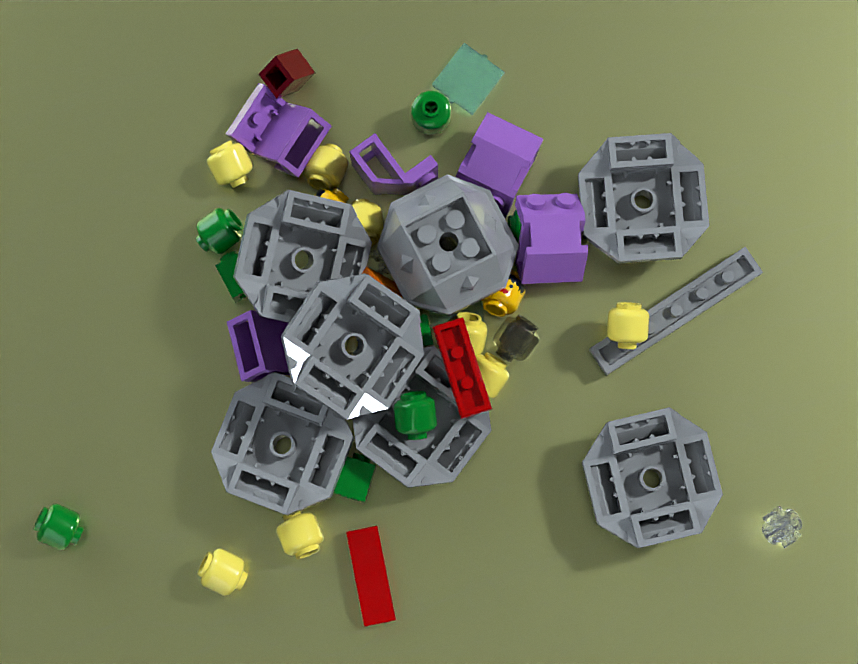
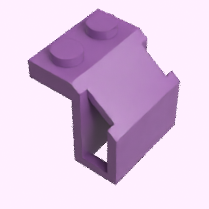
(278, 130)
(500, 159)
(401, 182)
(550, 238)
(258, 345)

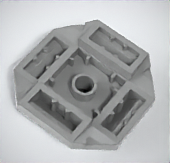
(651, 168)
(282, 228)
(442, 278)
(386, 350)
(248, 442)
(445, 449)
(686, 473)

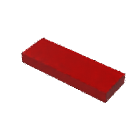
(462, 368)
(371, 576)

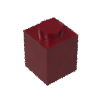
(286, 73)

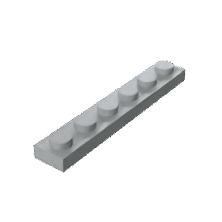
(683, 307)

